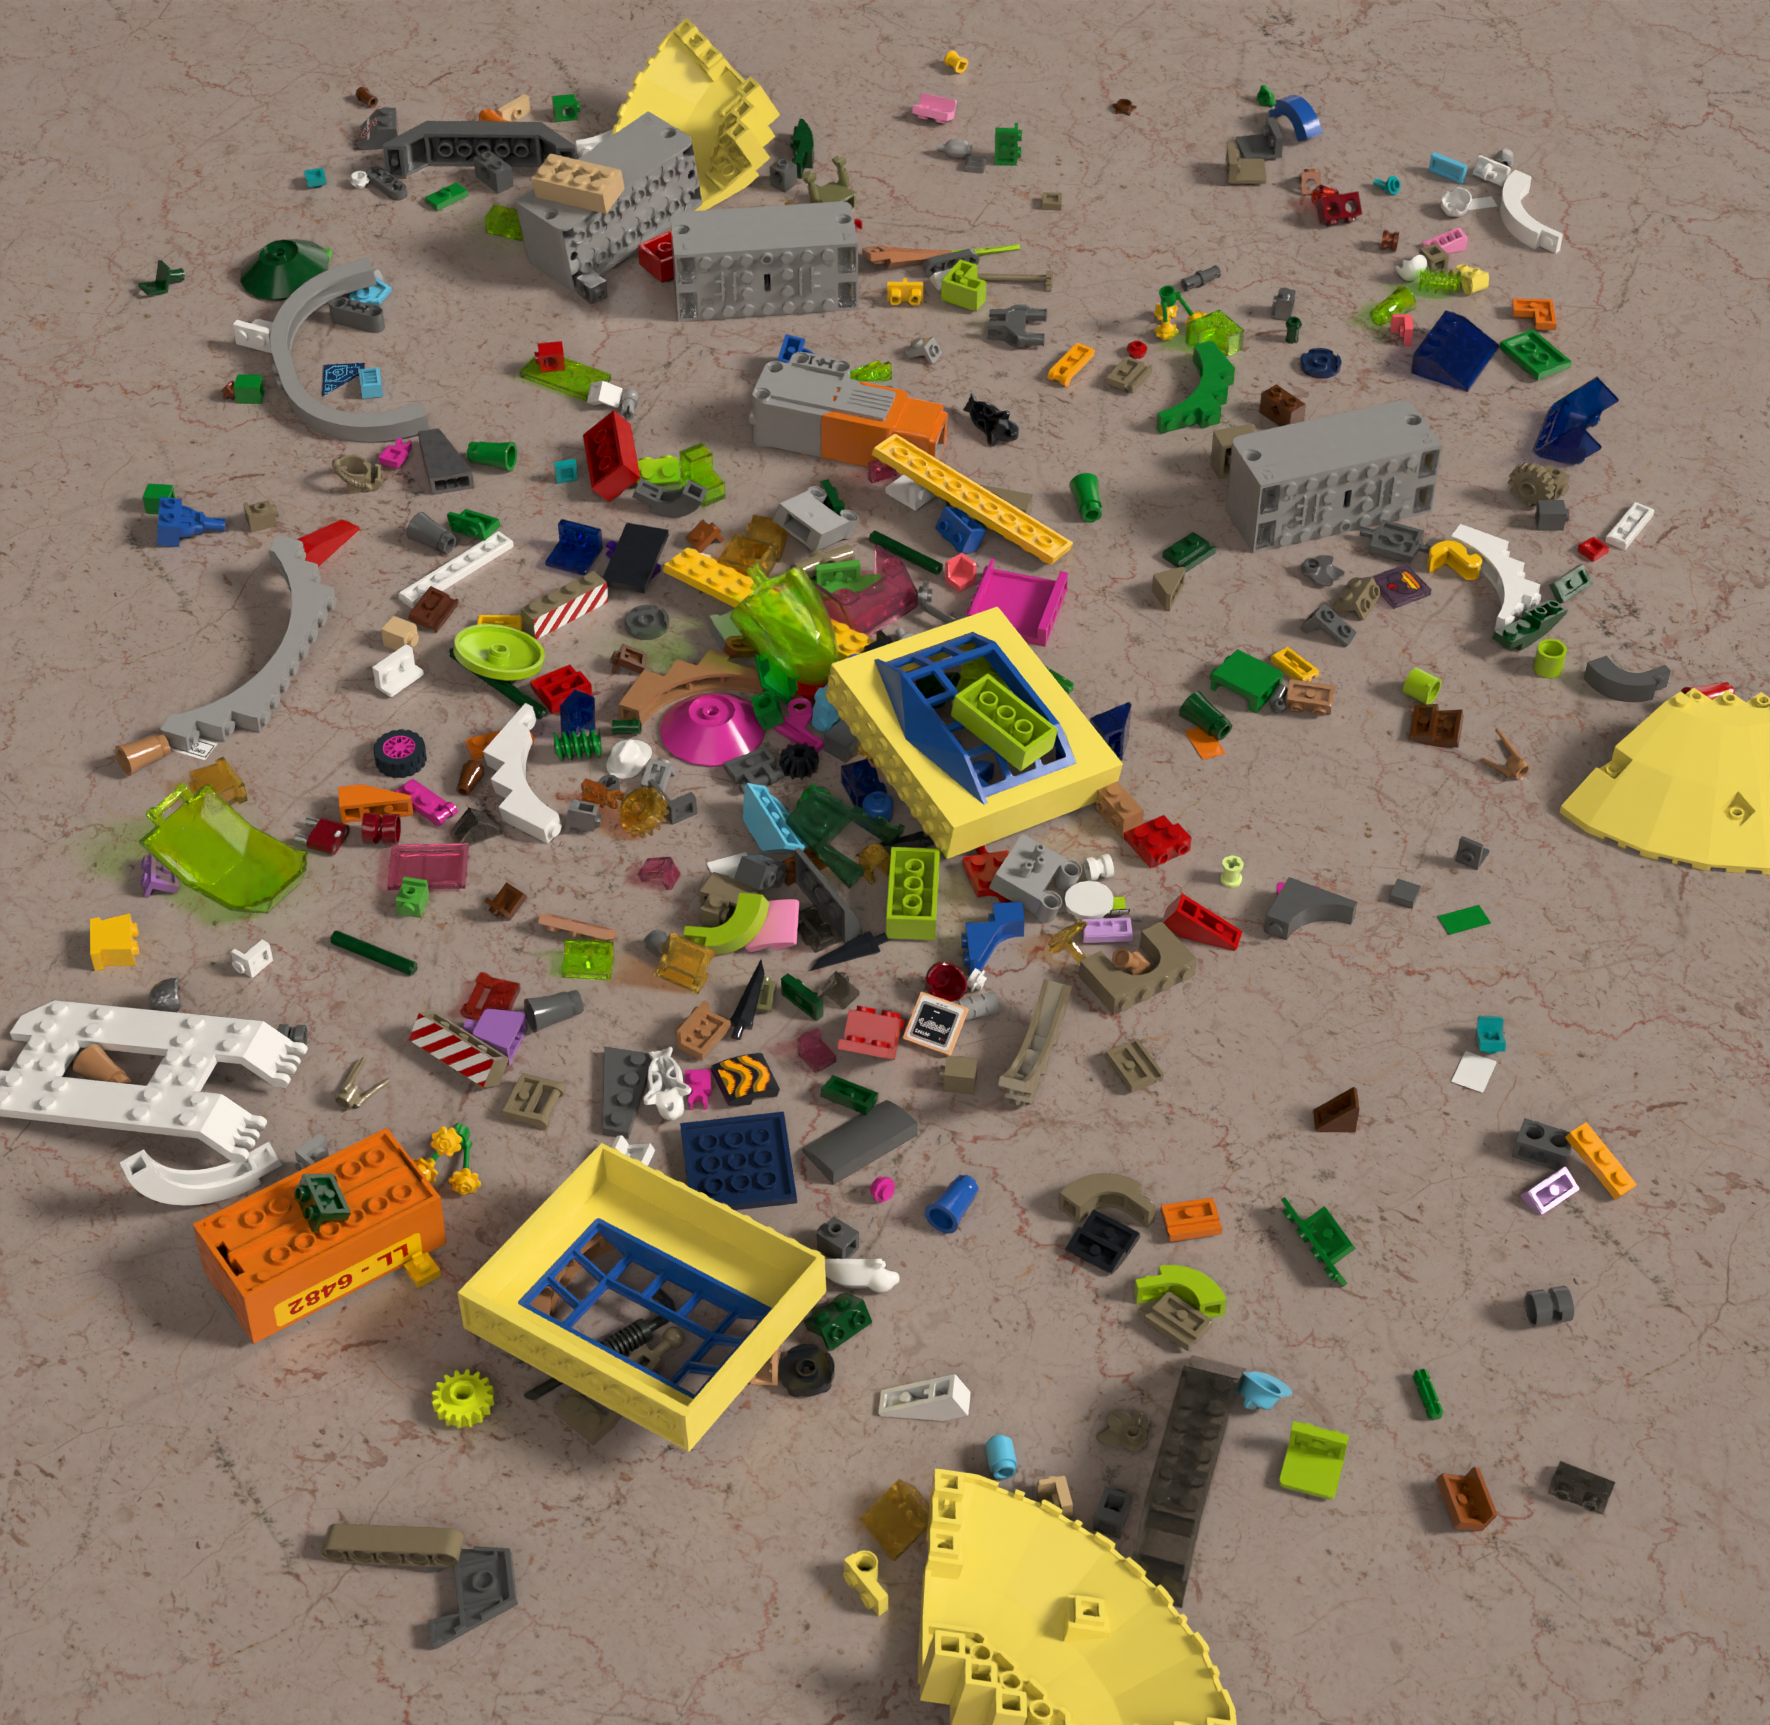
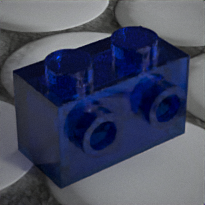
(859, 780)

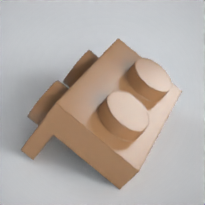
(1310, 697)
(701, 1031)

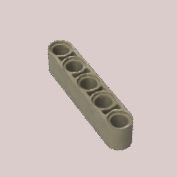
(392, 1545)

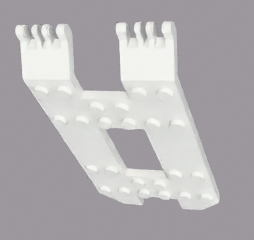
(171, 1099)

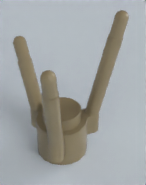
(349, 1092)

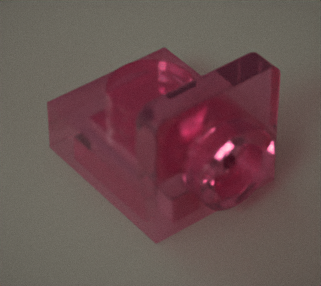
(660, 869)
(815, 1051)

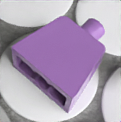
(499, 1029)

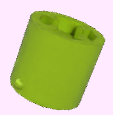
(1550, 658)
(1422, 686)

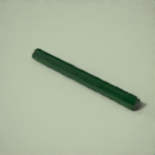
(510, 692)

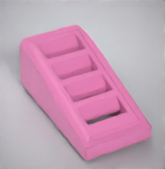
(1450, 242)

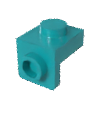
(1490, 1034)

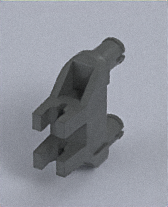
(1012, 325)

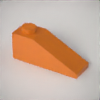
(361, 799)

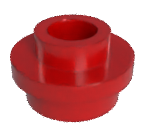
(1137, 349)

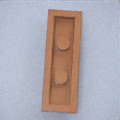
(576, 928)

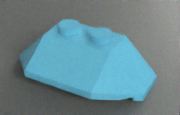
(767, 821)

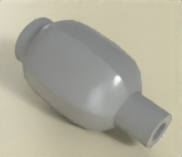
(956, 148)
(1505, 157)

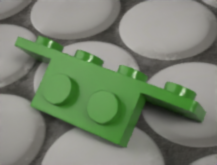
(843, 575)

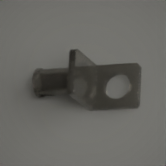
(838, 990)

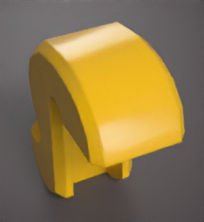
(1456, 557)

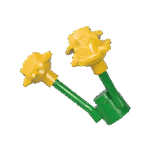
(1168, 310)
(447, 1143)

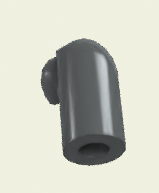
(1276, 700)

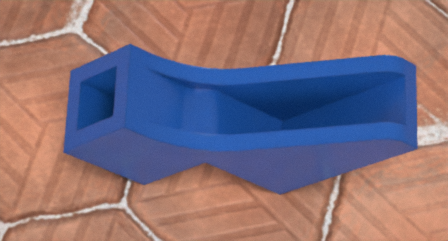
(982, 937)

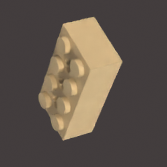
(578, 183)

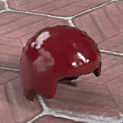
(945, 981)

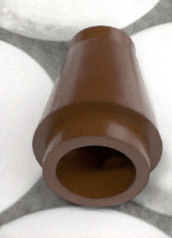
(469, 777)

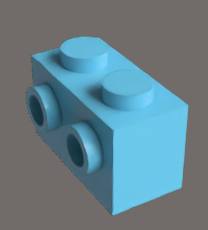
(824, 713)

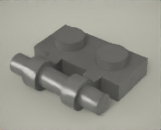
(752, 764)

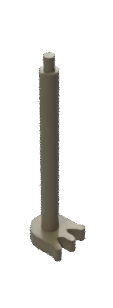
(1048, 278)

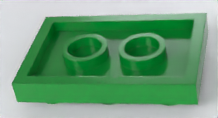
(1535, 354)

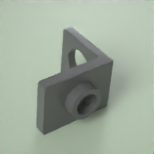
(1471, 853)

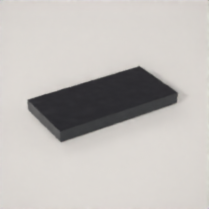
(635, 557)

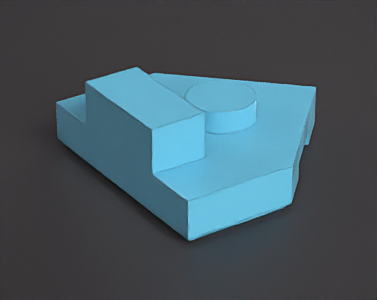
(372, 295)

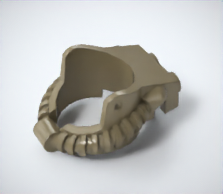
(359, 475)

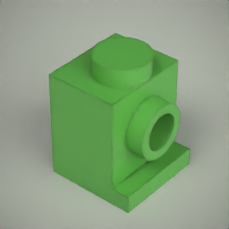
(412, 897)

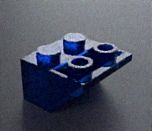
(1114, 727)

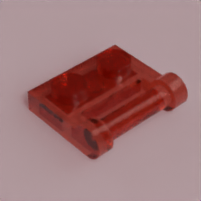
(501, 996)

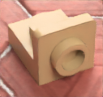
(1058, 1491)

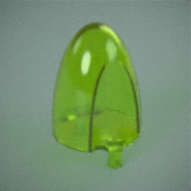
(788, 625)

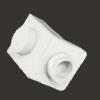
(642, 1152)

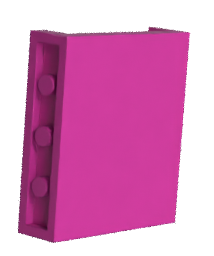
(1025, 600)

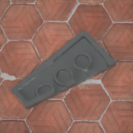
(623, 1089)

